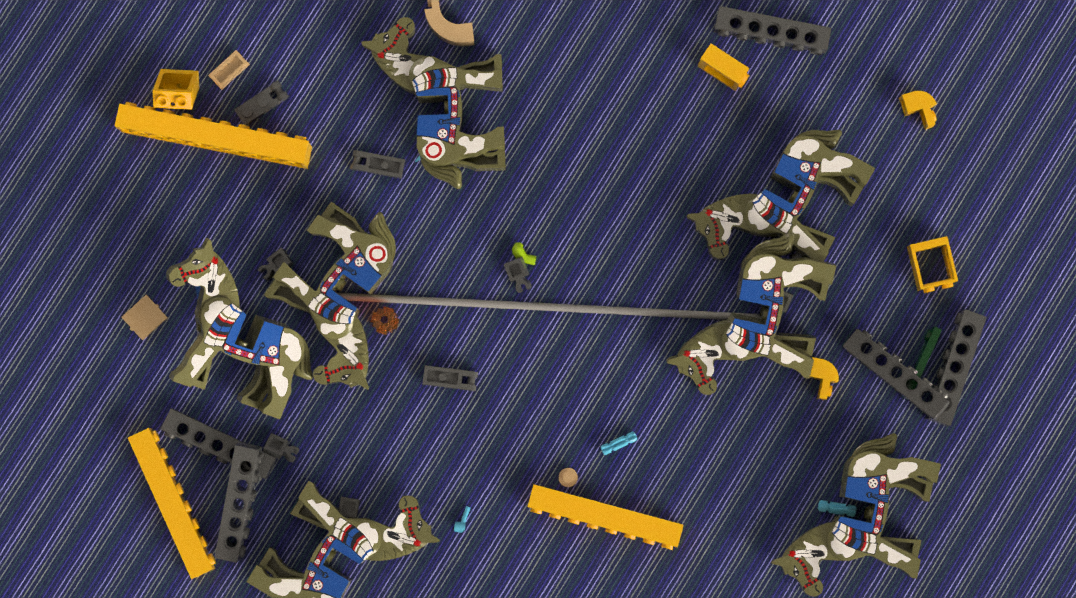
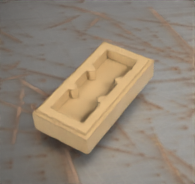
(228, 70)

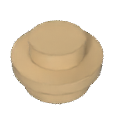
(568, 477)

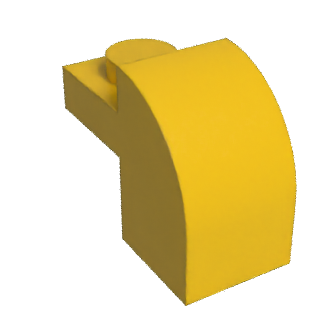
(919, 102)
(826, 373)

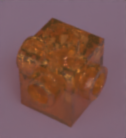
(391, 324)

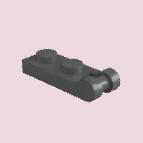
(261, 103)
(378, 164)
(449, 378)

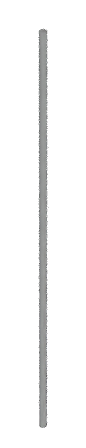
(540, 306)

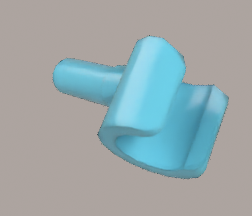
(460, 526)

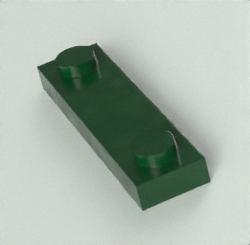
(931, 338)

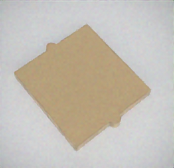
(144, 317)

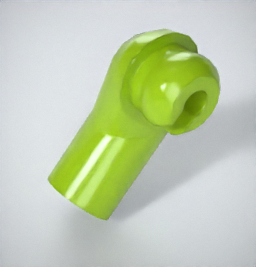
(518, 252)

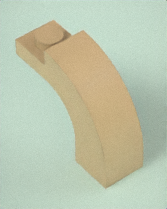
(448, 32)

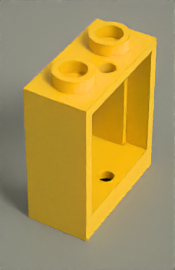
(724, 67)
(176, 87)
(948, 259)

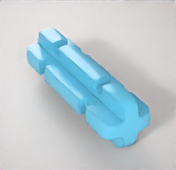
(618, 443)
(837, 508)

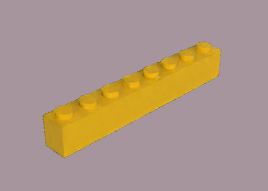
(171, 502)
(605, 516)

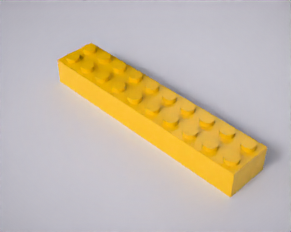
(213, 136)

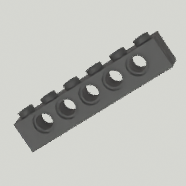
(820, 33)
(975, 323)
(932, 409)
(176, 419)
(225, 549)

